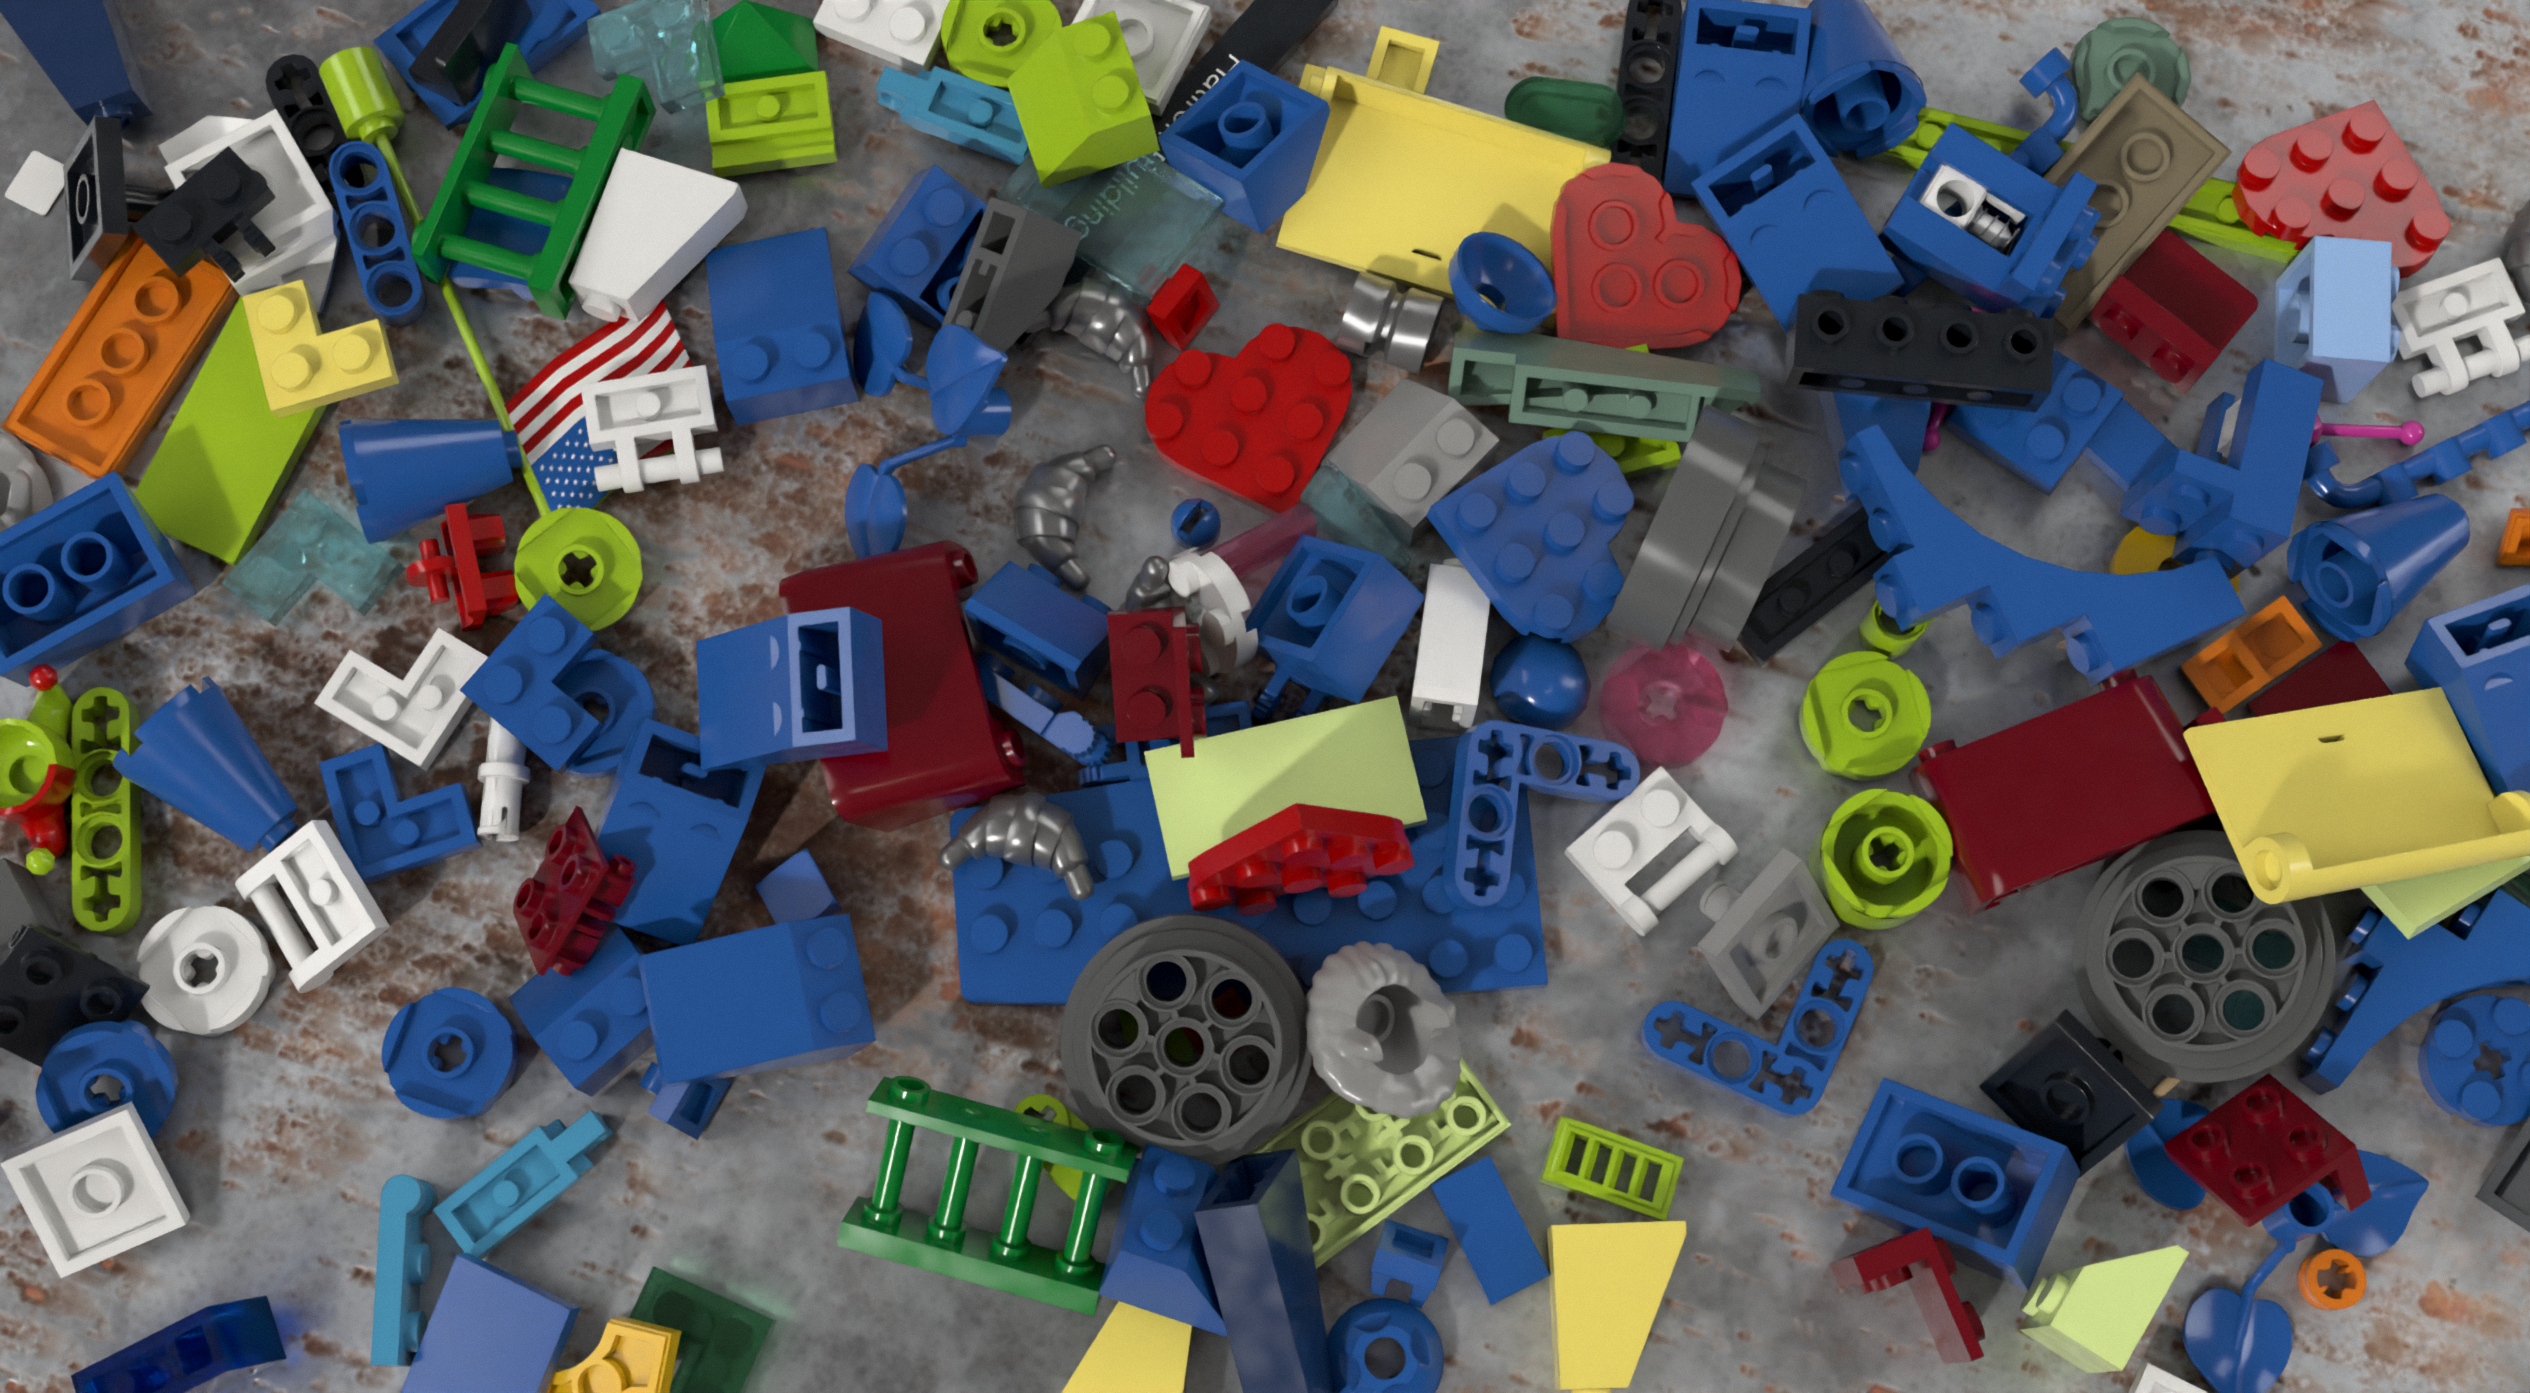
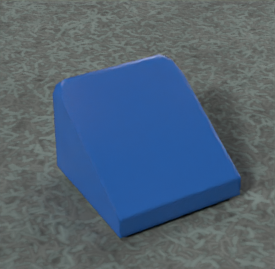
(798, 890)

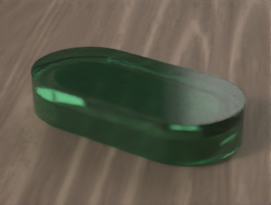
(1568, 108)

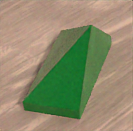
(764, 43)

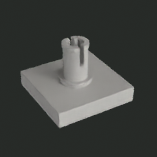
(1765, 931)

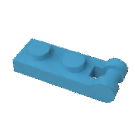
(400, 1270)

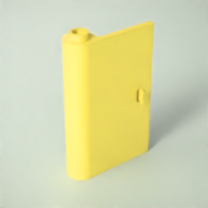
(1420, 178)
(2358, 812)

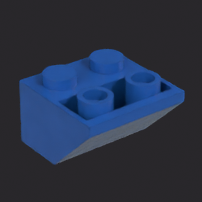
(922, 245)

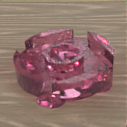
(1657, 740)

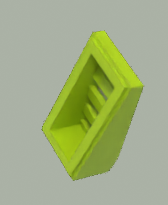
(1559, 1150)

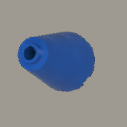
(1857, 82)
(417, 466)
(2374, 562)
(211, 769)

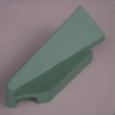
(1591, 384)

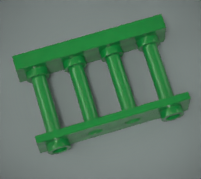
(621, 123)
(944, 1240)

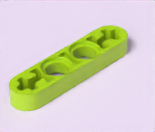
(95, 812)

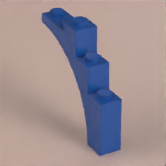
(2016, 599)
(2411, 974)

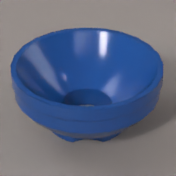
(1508, 277)
(1391, 1320)

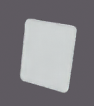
(37, 183)

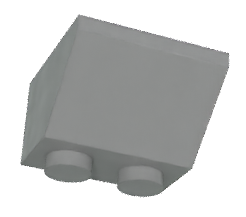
(1412, 455)

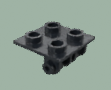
(56, 988)

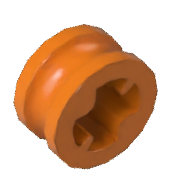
(2322, 1260)

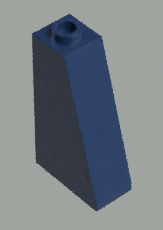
(83, 55)
(1266, 1274)

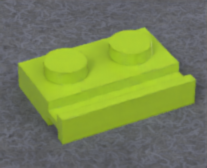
(772, 124)

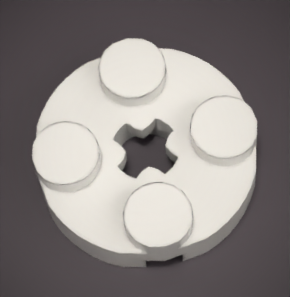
(1216, 602)
(241, 977)

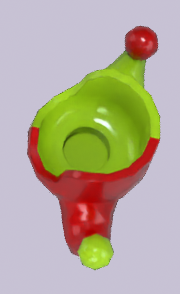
(39, 770)

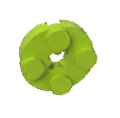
(975, 55)
(583, 533)
(1883, 686)

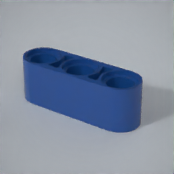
(375, 205)

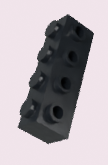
(1919, 351)

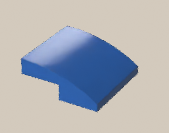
(508, 230)

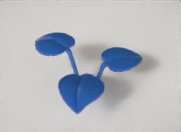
(963, 400)
(2246, 1341)

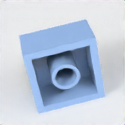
(2338, 314)

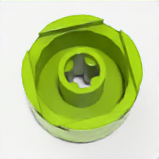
(1869, 825)

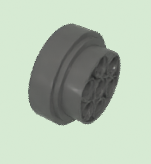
(1709, 540)
(1209, 952)
(2211, 1047)

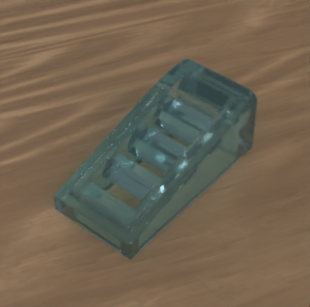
(1349, 518)

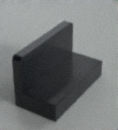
(467, 45)

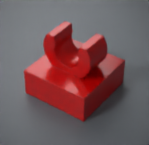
(1182, 306)

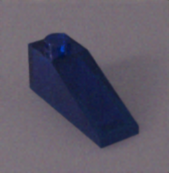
(193, 1354)

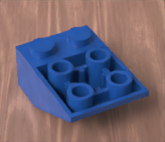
(1732, 84)
(1794, 222)
(2484, 670)
(792, 690)
(674, 827)

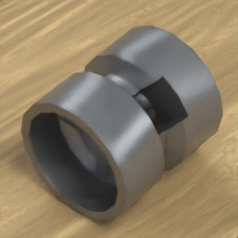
(1390, 322)

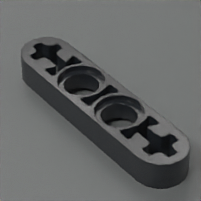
(1647, 98)

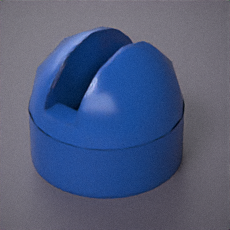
(1205, 531)

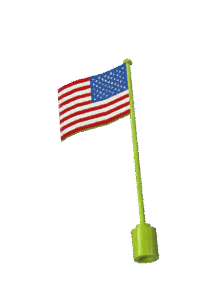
(550, 406)

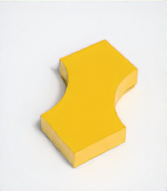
(629, 1359)

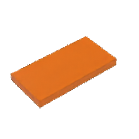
(121, 360)

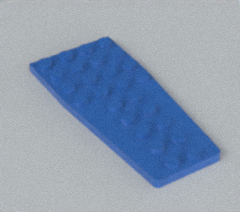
(1030, 939)

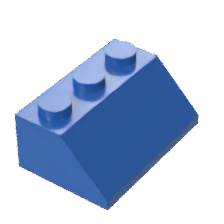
(82, 577)

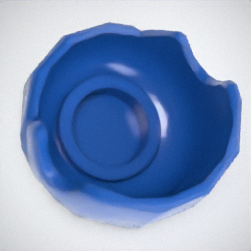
(1540, 682)

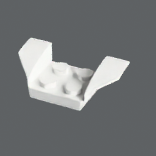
(296, 222)

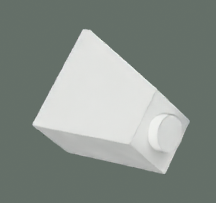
(650, 234)
(1449, 650)

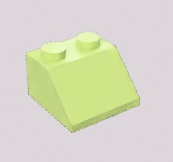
(2100, 1309)

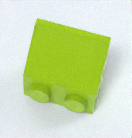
(1082, 102)

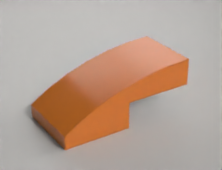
(2251, 655)

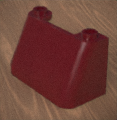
(937, 715)
(2063, 790)

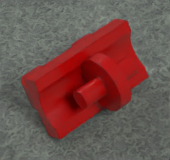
(463, 541)

